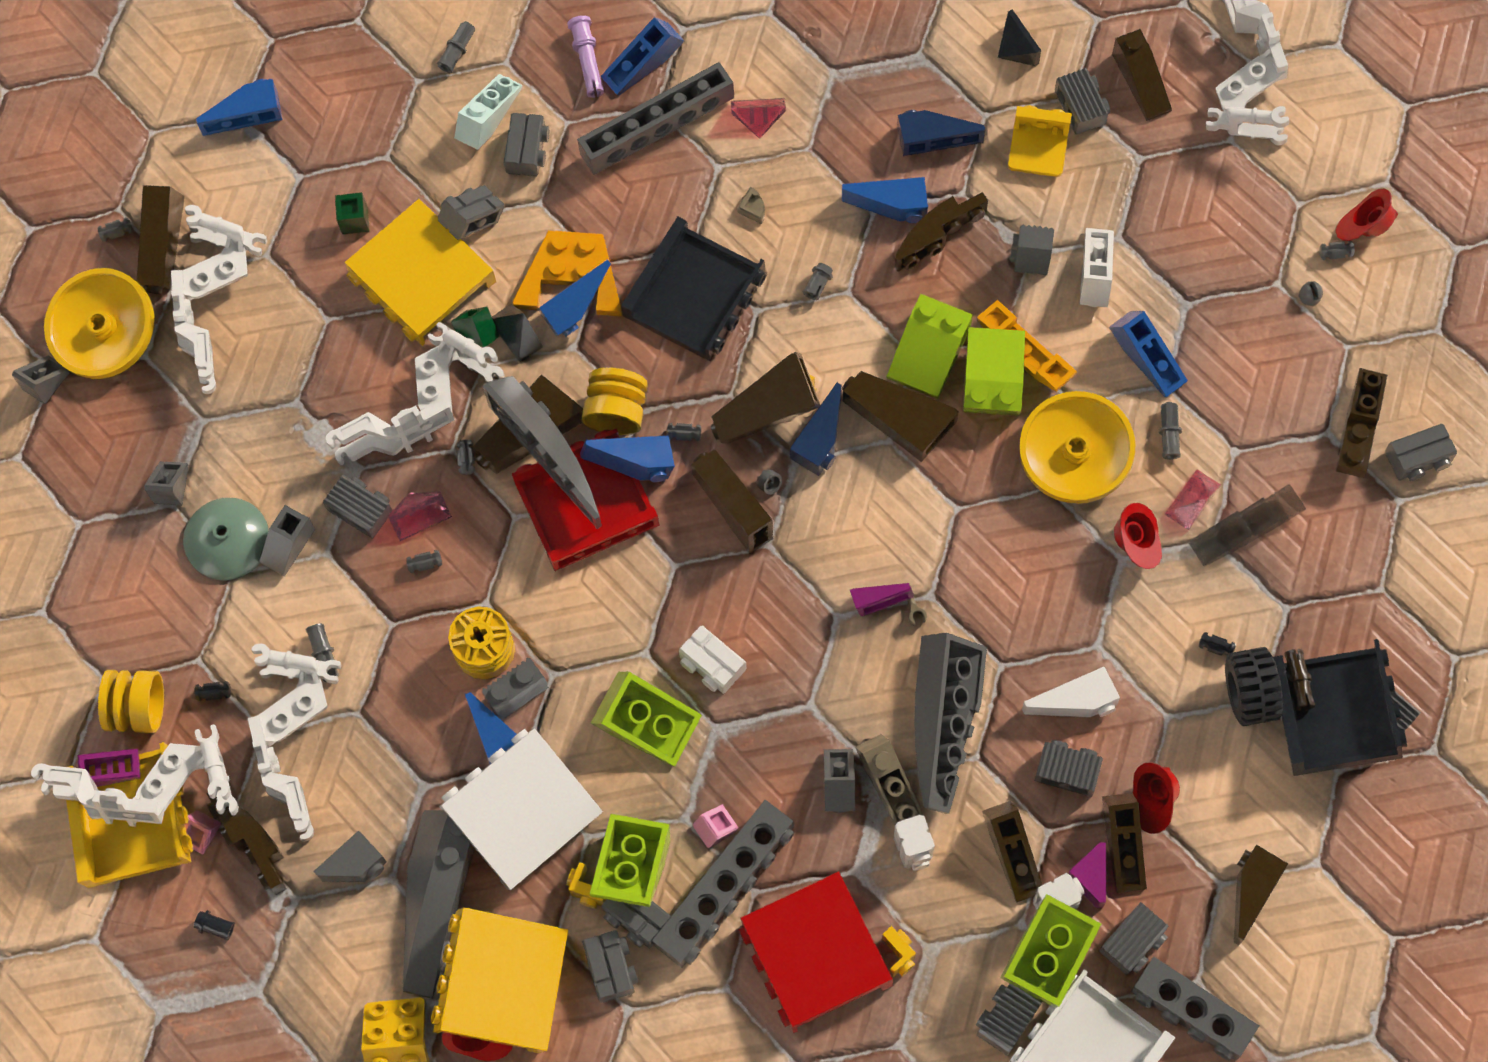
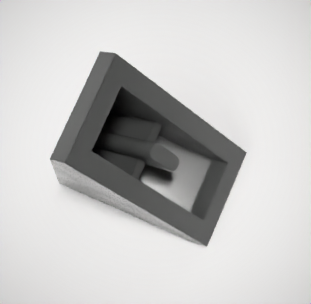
(41, 378)
(167, 483)

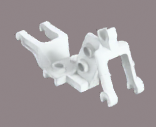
(1253, 78)
(206, 278)
(433, 400)
(285, 718)
(155, 791)

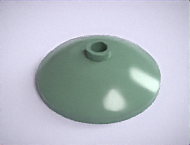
(233, 553)

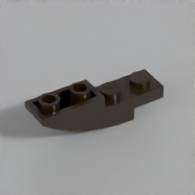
(929, 234)
(1361, 423)
(246, 831)

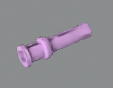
(584, 46)

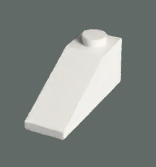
(1097, 268)
(1078, 698)

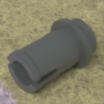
(818, 280)

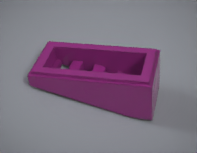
(875, 598)
(97, 759)

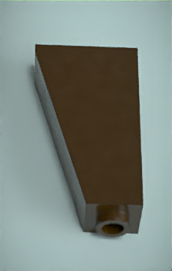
(158, 237)
(772, 399)
(901, 414)
(501, 449)
(733, 500)

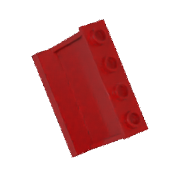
(562, 525)
(814, 951)

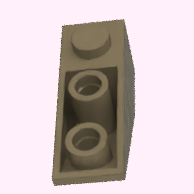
(888, 778)

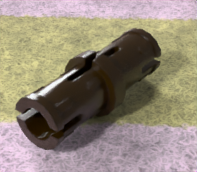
(1299, 680)

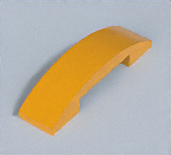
(1038, 361)

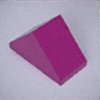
(1092, 875)

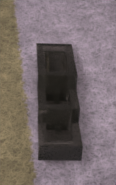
(1247, 525)

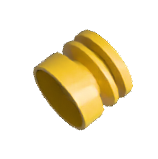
(614, 400)
(485, 658)
(131, 701)

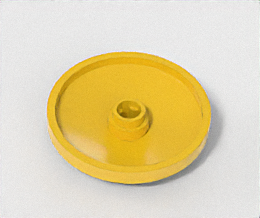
(99, 323)
(1077, 447)

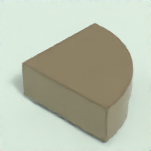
(752, 206)

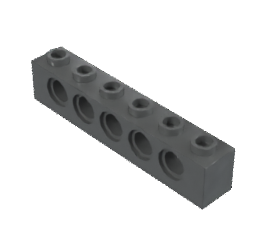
(656, 118)
(765, 819)

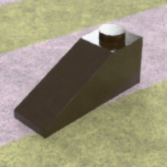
(1141, 74)
(1125, 841)
(1013, 849)
(1255, 883)

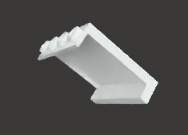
(520, 807)
(1093, 1028)

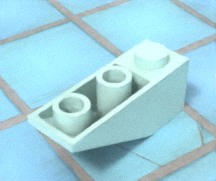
(485, 111)

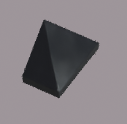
(1017, 42)
(516, 332)

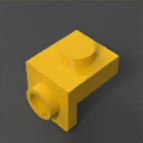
(580, 889)
(899, 944)

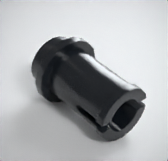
(213, 925)

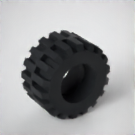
(1253, 686)

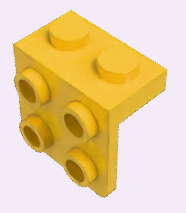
(1039, 141)
(394, 1031)

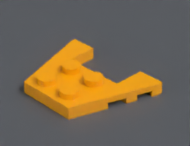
(563, 261)

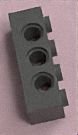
(1239, 1027)

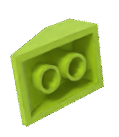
(929, 346)
(994, 371)
(646, 718)
(631, 860)
(1051, 951)

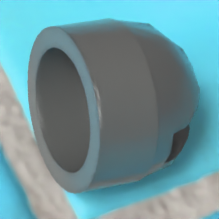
(1306, 294)
(773, 486)

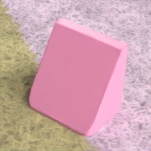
(715, 826)
(201, 830)

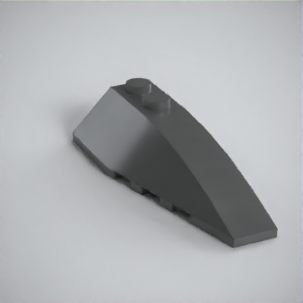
(542, 439)
(945, 703)
(433, 894)

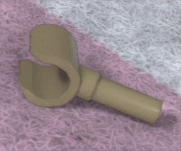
(914, 609)

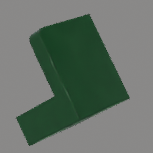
(352, 213)
(476, 325)

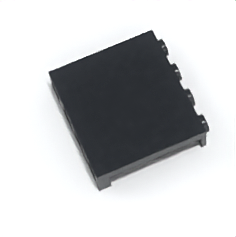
(693, 291)
(1351, 713)

